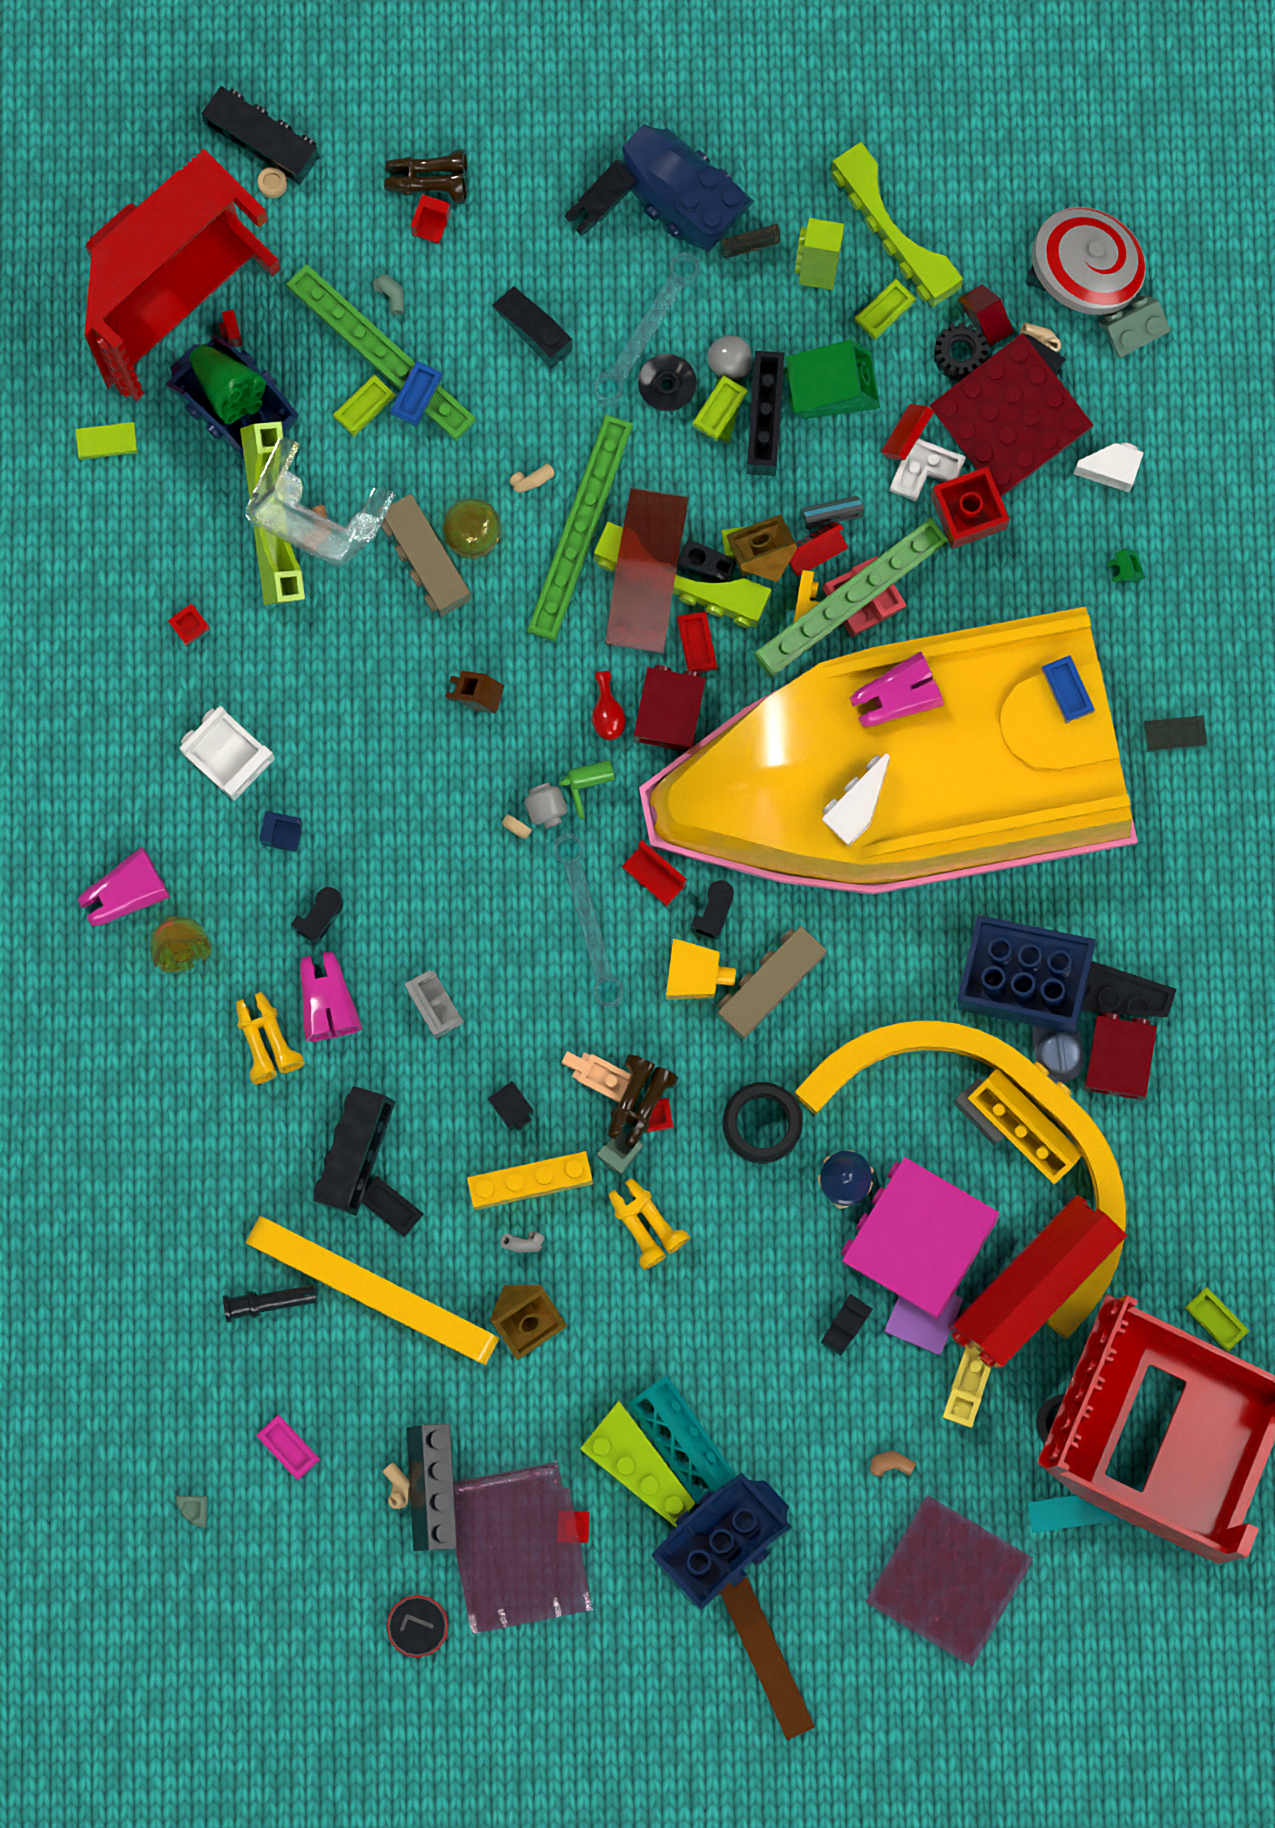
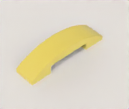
(967, 1389)

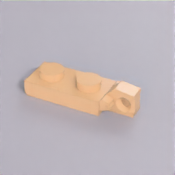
(598, 1074)

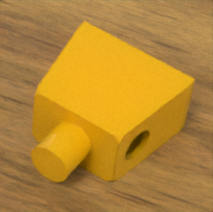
(695, 972)

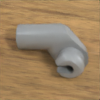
(520, 1245)

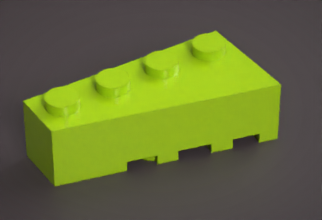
(819, 253)
(634, 1462)

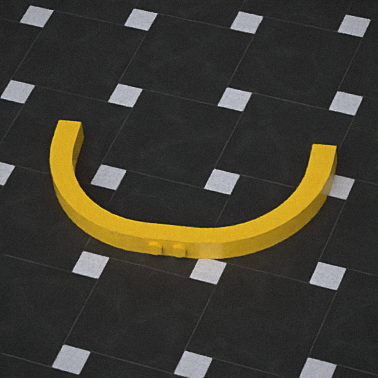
(1031, 1081)

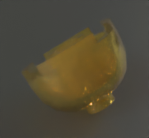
(472, 528)
(179, 943)

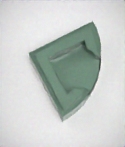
(194, 1509)

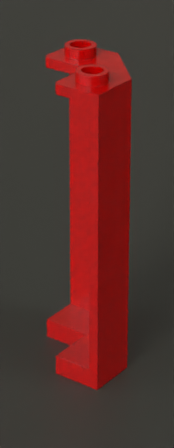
(1037, 1282)

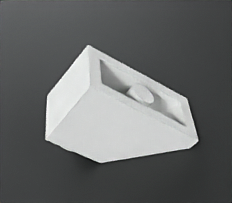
(1112, 466)

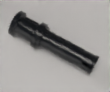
(253, 1304)

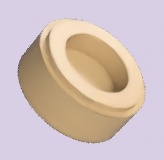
(272, 182)
(516, 827)

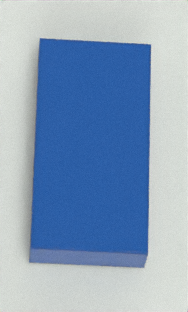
(416, 393)
(1067, 689)

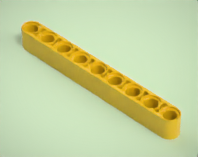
(372, 1290)

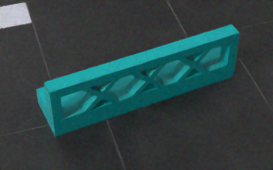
(686, 1436)

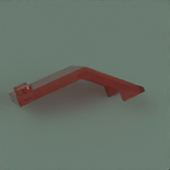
(646, 570)

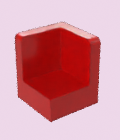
(430, 219)

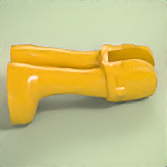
(285, 1058)
(651, 1251)

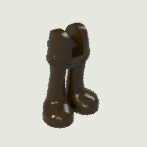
(453, 184)
(660, 1081)

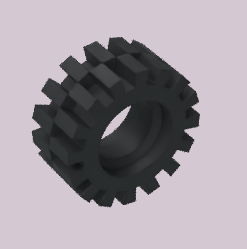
(957, 334)

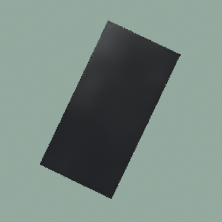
(391, 1206)

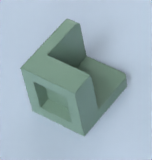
(618, 1155)

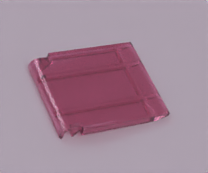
(519, 1548)

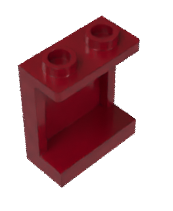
(669, 708)
(1120, 1057)

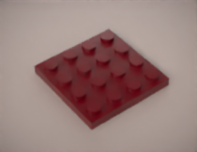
(1011, 414)

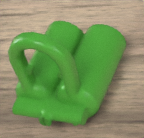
(586, 777)

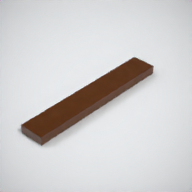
(767, 1659)

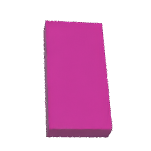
(288, 1447)

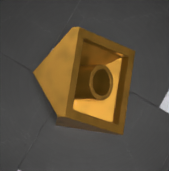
(763, 548)
(525, 1318)

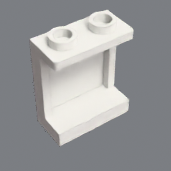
(226, 752)

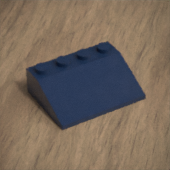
(1026, 974)

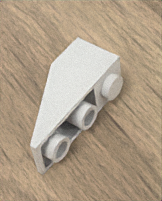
(856, 809)

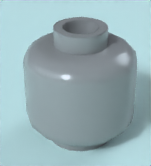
(545, 805)

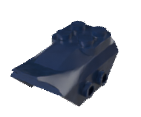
(683, 187)
(187, 386)
(722, 1538)

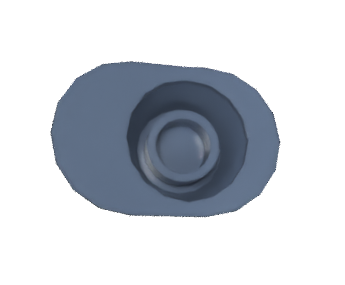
(1058, 1052)

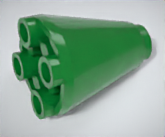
(227, 383)

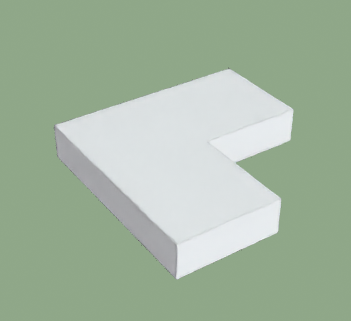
(924, 461)

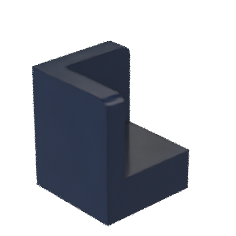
(281, 831)

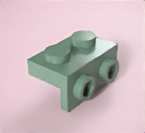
(1135, 325)

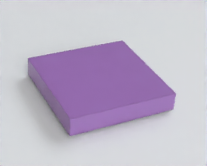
(918, 1328)

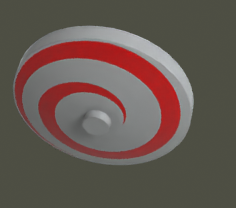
(1088, 260)

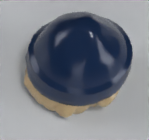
(845, 1178)

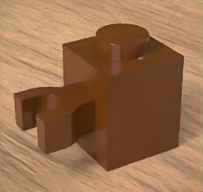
(476, 691)

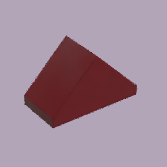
(987, 314)

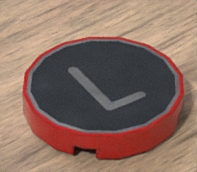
(417, 1626)

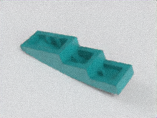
(1067, 1513)

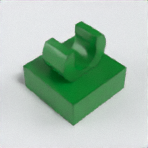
(1129, 566)

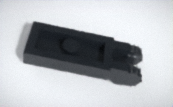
(603, 195)

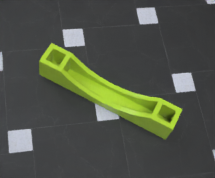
(930, 271)
(277, 563)
(736, 599)

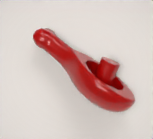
(608, 714)

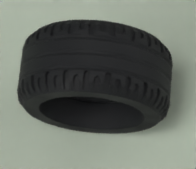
(772, 1092)

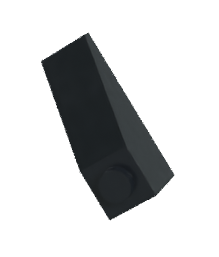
(534, 326)

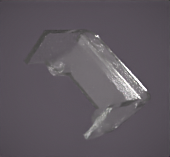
(277, 511)

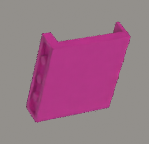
(920, 1237)

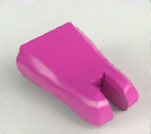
(899, 692)
(125, 889)
(326, 1001)

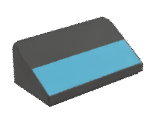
(832, 511)

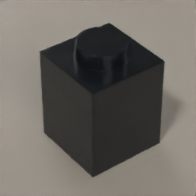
(511, 1107)

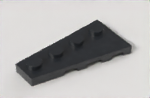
(1125, 993)

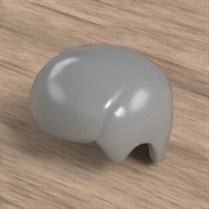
(730, 358)

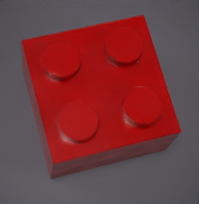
(969, 507)

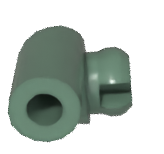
(393, 290)

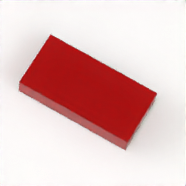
(907, 432)
(697, 642)

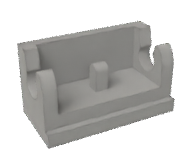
(433, 1004)

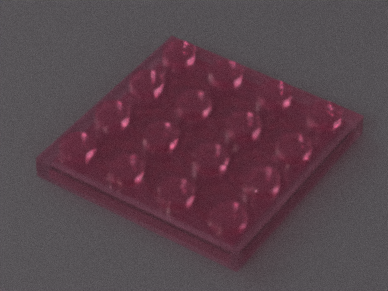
(949, 1580)

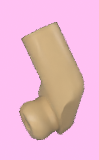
(1043, 335)
(533, 480)
(400, 1486)

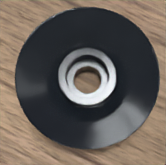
(667, 369)

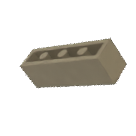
(425, 556)
(771, 983)

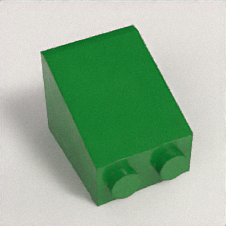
(832, 380)

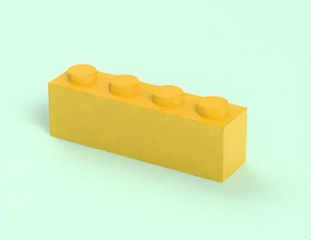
(1025, 1126)
(530, 1180)

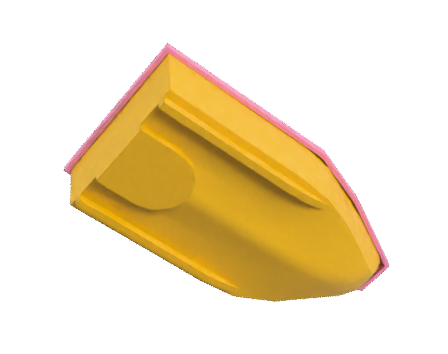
(967, 784)

